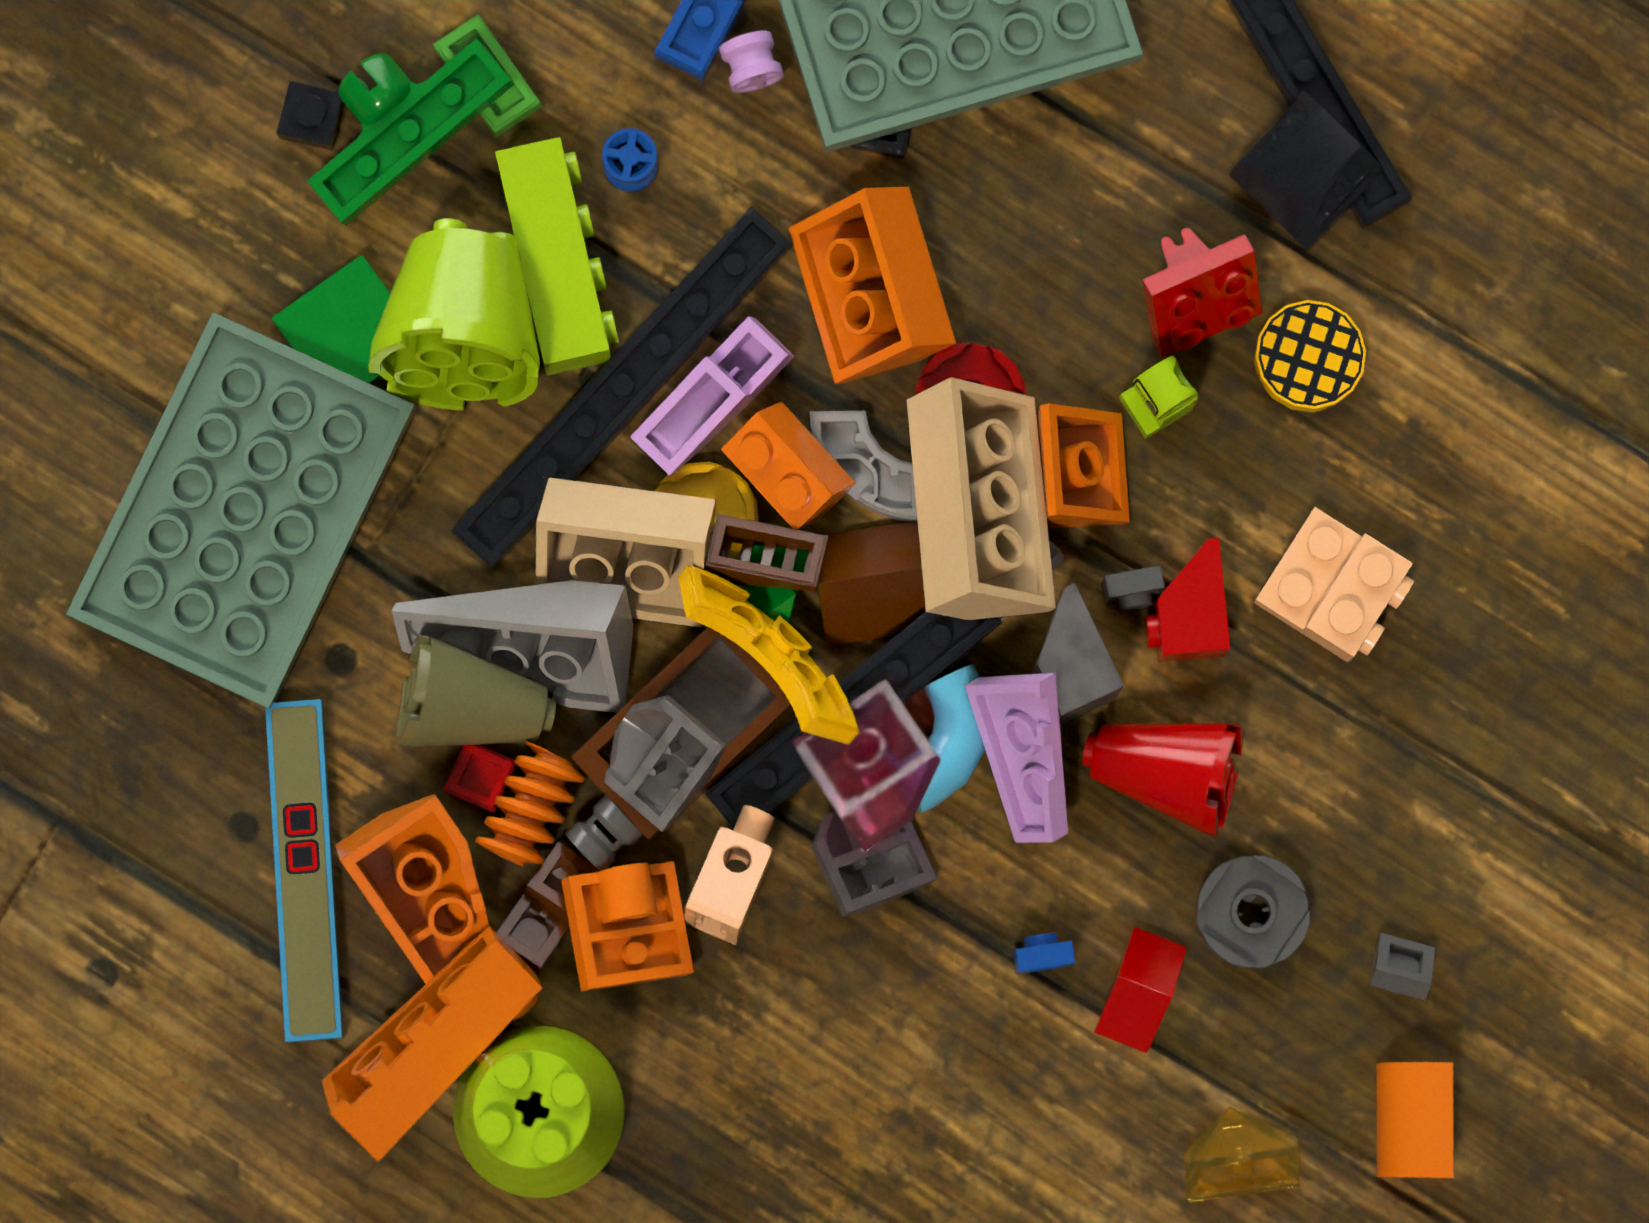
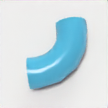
(953, 736)

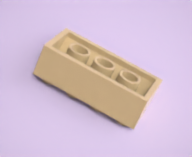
(980, 501)

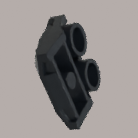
(1306, 171)

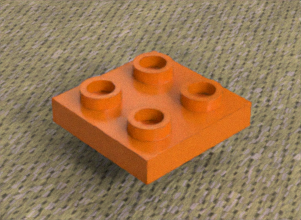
(627, 925)

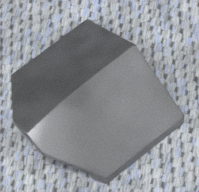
(661, 759)
(871, 877)

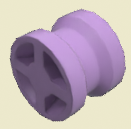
(751, 61)

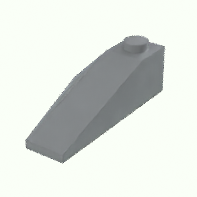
(554, 633)

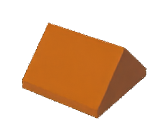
(1082, 466)

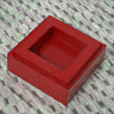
(480, 776)

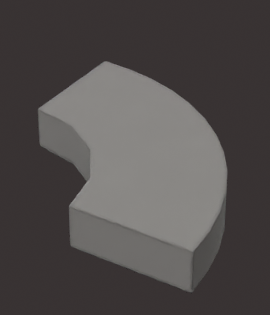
(881, 480)

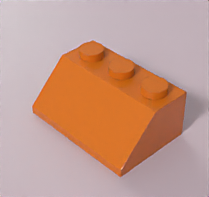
(871, 283)

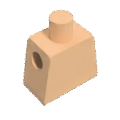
(722, 897)

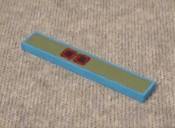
(304, 871)

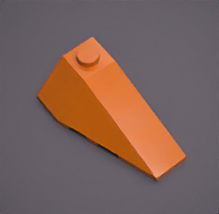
(418, 881)

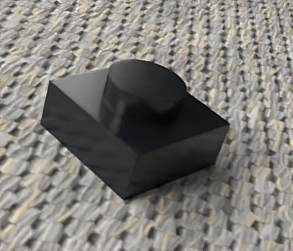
(310, 115)

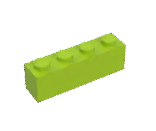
(554, 255)

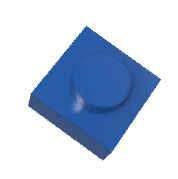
(1043, 953)

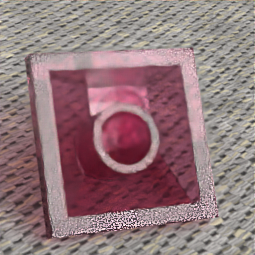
(880, 773)

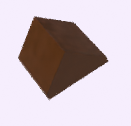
(870, 583)

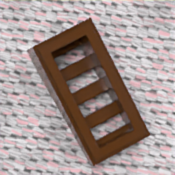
(751, 533)

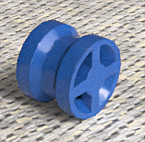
(630, 148)

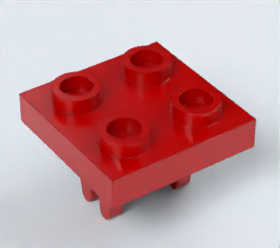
(1201, 291)

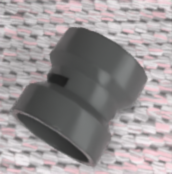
(595, 843)

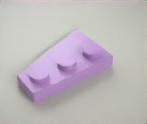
(1024, 751)

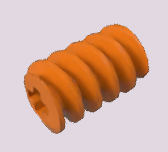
(530, 807)

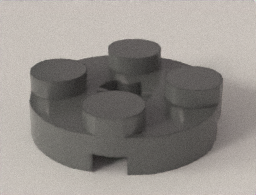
(1245, 880)

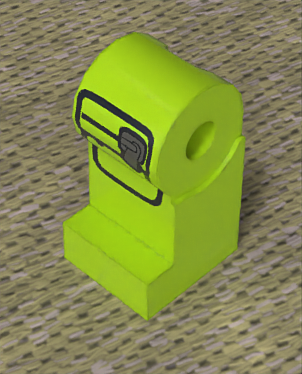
(1159, 397)

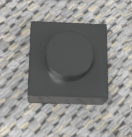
(1133, 588)
(1402, 966)

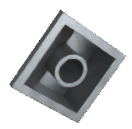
(1078, 658)

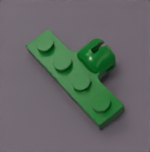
(404, 124)

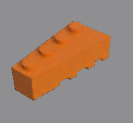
(429, 1043)

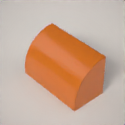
(1414, 1119)

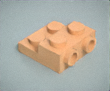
(1335, 586)

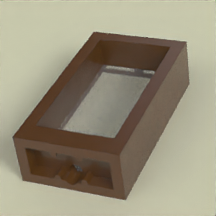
(716, 686)

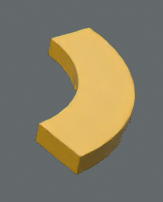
(776, 646)

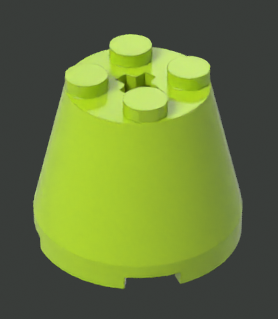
(458, 322)
(555, 1152)

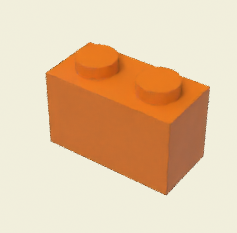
(788, 466)

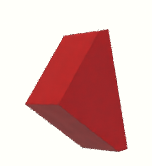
(1141, 990)

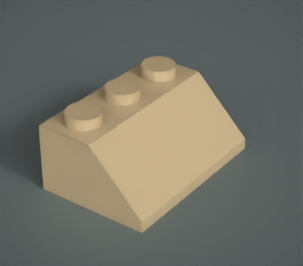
(624, 540)

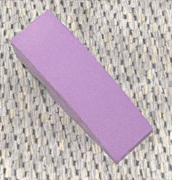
(712, 395)

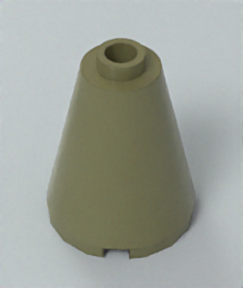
(468, 700)

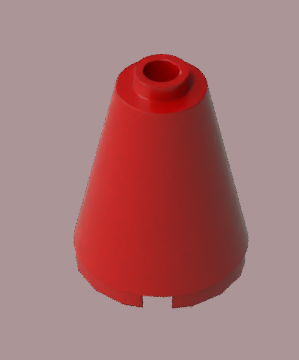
(1170, 768)

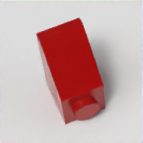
(1192, 611)

